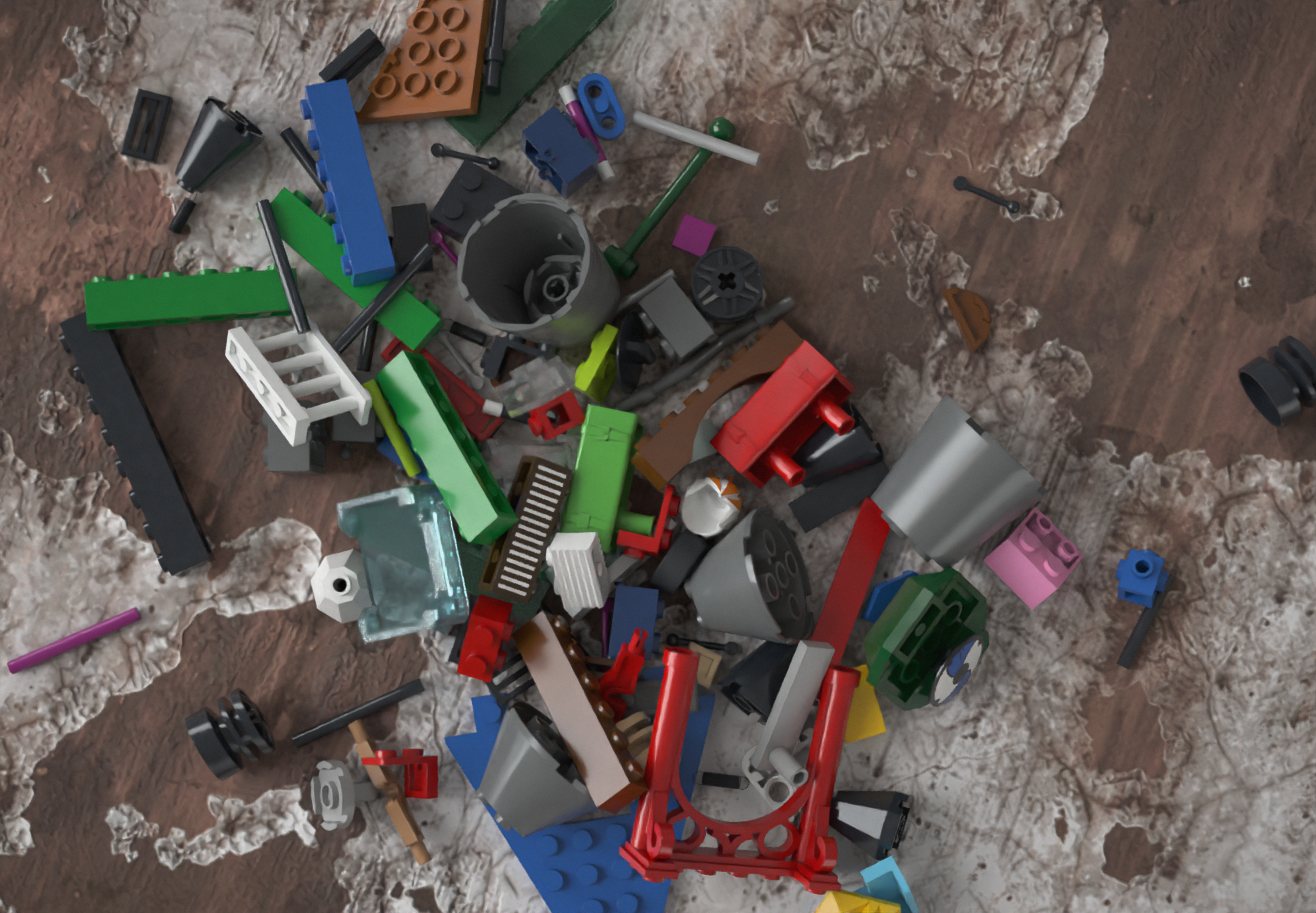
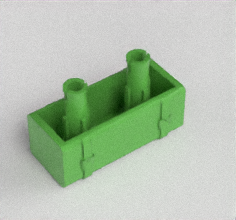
(604, 478)

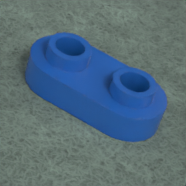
(602, 107)

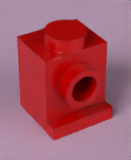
(567, 415)

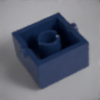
(558, 148)
(635, 609)

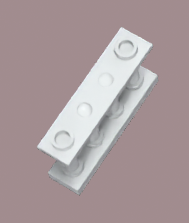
(279, 398)

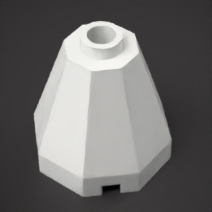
(344, 605)

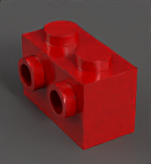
(485, 638)

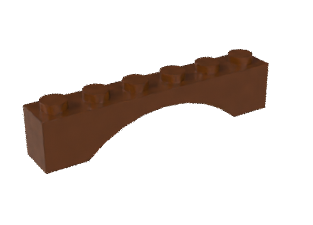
(671, 449)

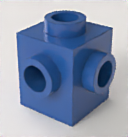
(1141, 577)

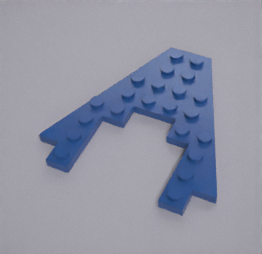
(580, 861)

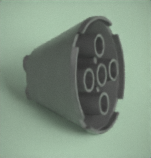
(754, 583)
(532, 774)

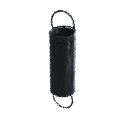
(182, 216)
(468, 333)
(721, 780)

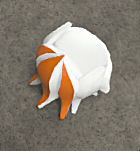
(710, 505)

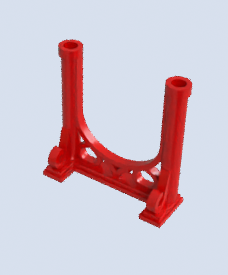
(807, 852)

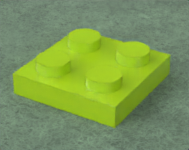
(599, 372)

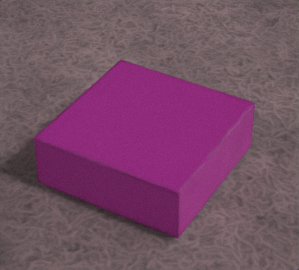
(694, 236)

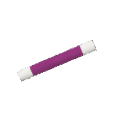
(584, 129)

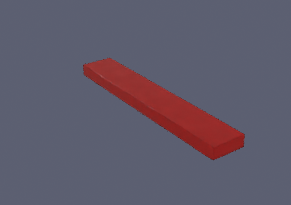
(851, 580)

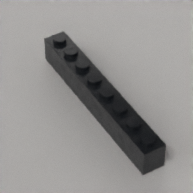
(138, 446)

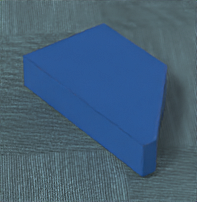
(882, 596)

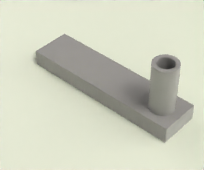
(791, 711)

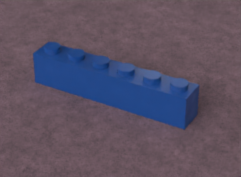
(348, 182)

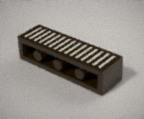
(521, 550)

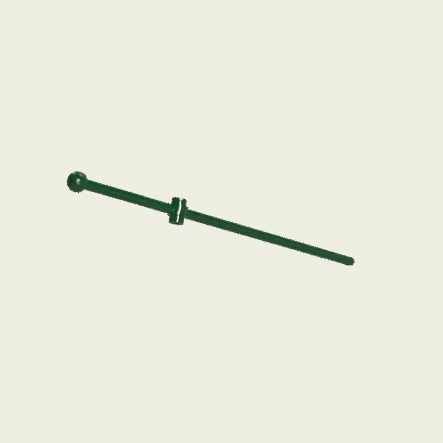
(622, 259)

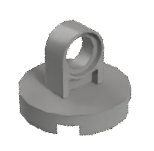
(335, 794)

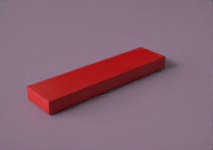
(464, 399)

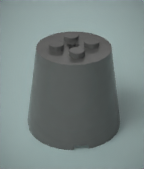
(538, 273)
(954, 487)

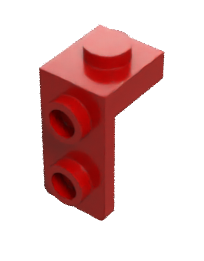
(638, 545)
(419, 770)

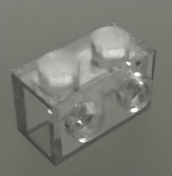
(534, 385)

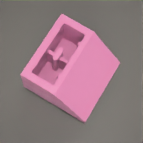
(1033, 558)

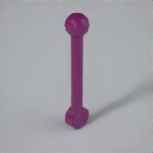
(437, 238)
(605, 629)

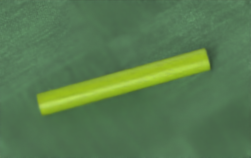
(392, 429)

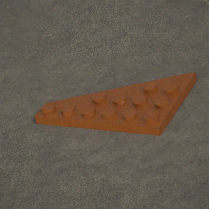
(433, 67)

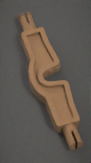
(397, 805)

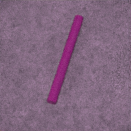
(74, 640)

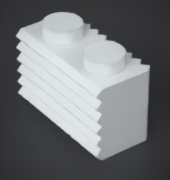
(579, 569)

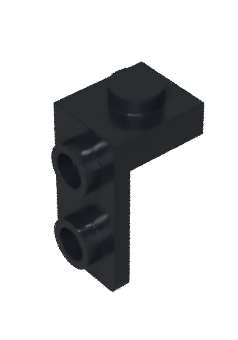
(495, 359)

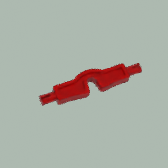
(624, 673)

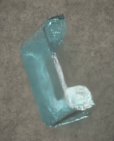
(406, 561)

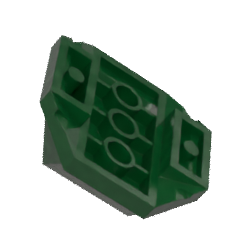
(915, 628)

